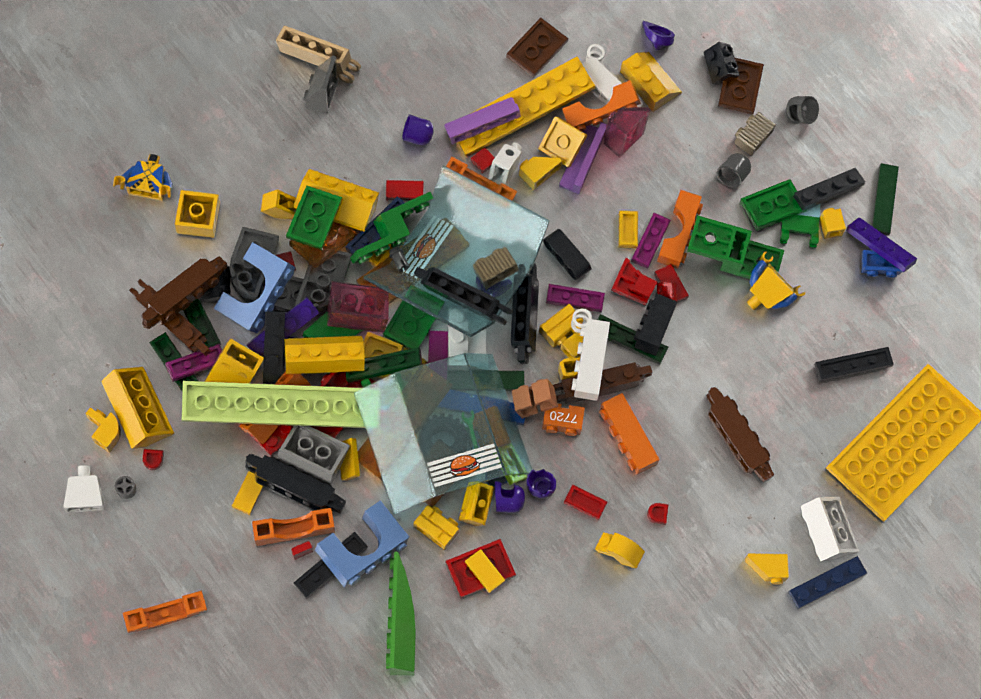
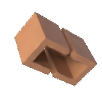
(539, 393)

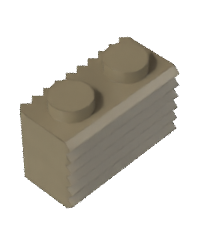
(754, 133)
(495, 267)

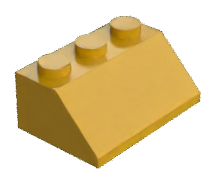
(649, 80)

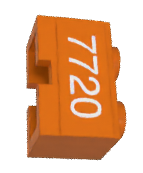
(564, 420)

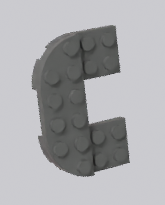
(316, 285)

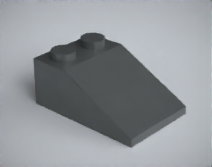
(322, 86)

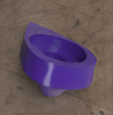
(658, 35)

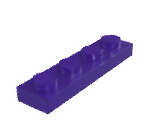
(881, 244)
(294, 320)

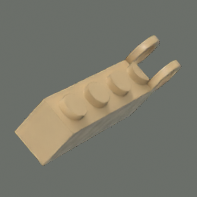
(316, 51)

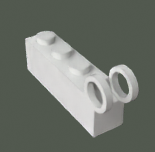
(600, 75)
(592, 355)

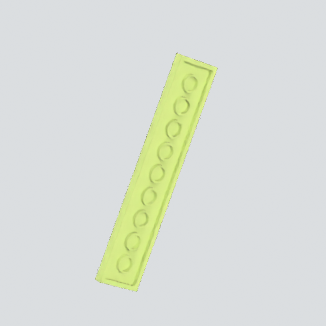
(270, 404)

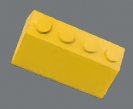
(357, 202)
(324, 354)
(137, 406)

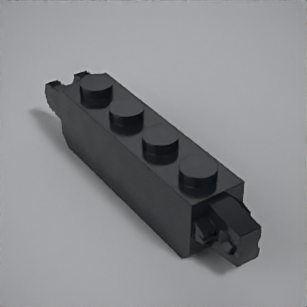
(462, 294)
(525, 317)
(294, 484)

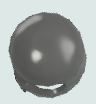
(805, 103)
(739, 164)

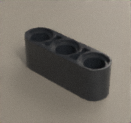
(567, 254)

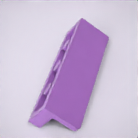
(482, 120)
(576, 174)

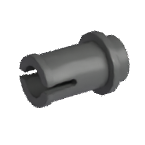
(399, 259)

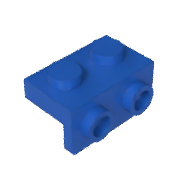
(874, 264)

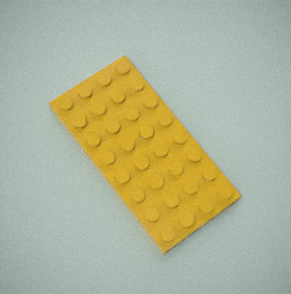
(905, 442)

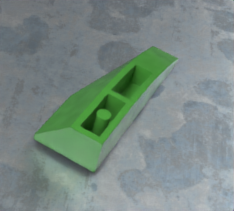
(402, 623)

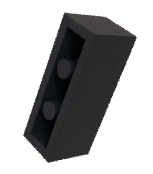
(654, 324)

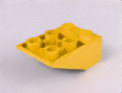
(235, 364)

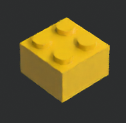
(197, 213)

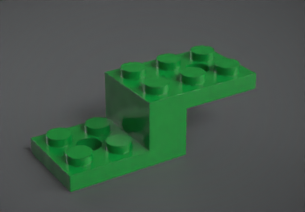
(392, 228)
(731, 247)

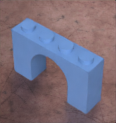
(276, 275)
(350, 567)

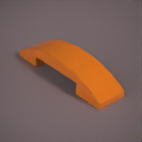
(461, 168)
(165, 613)

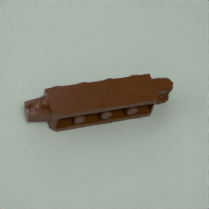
(182, 291)
(178, 326)
(612, 381)
(738, 435)

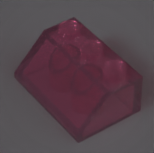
(625, 128)
(358, 307)

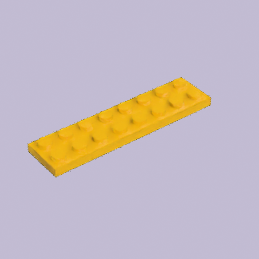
(535, 101)

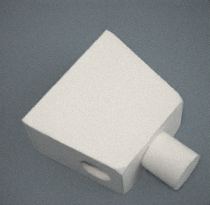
(506, 159)
(83, 492)

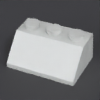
(460, 343)
(829, 528)

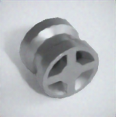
(124, 483)

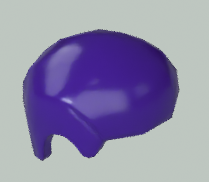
(541, 483)

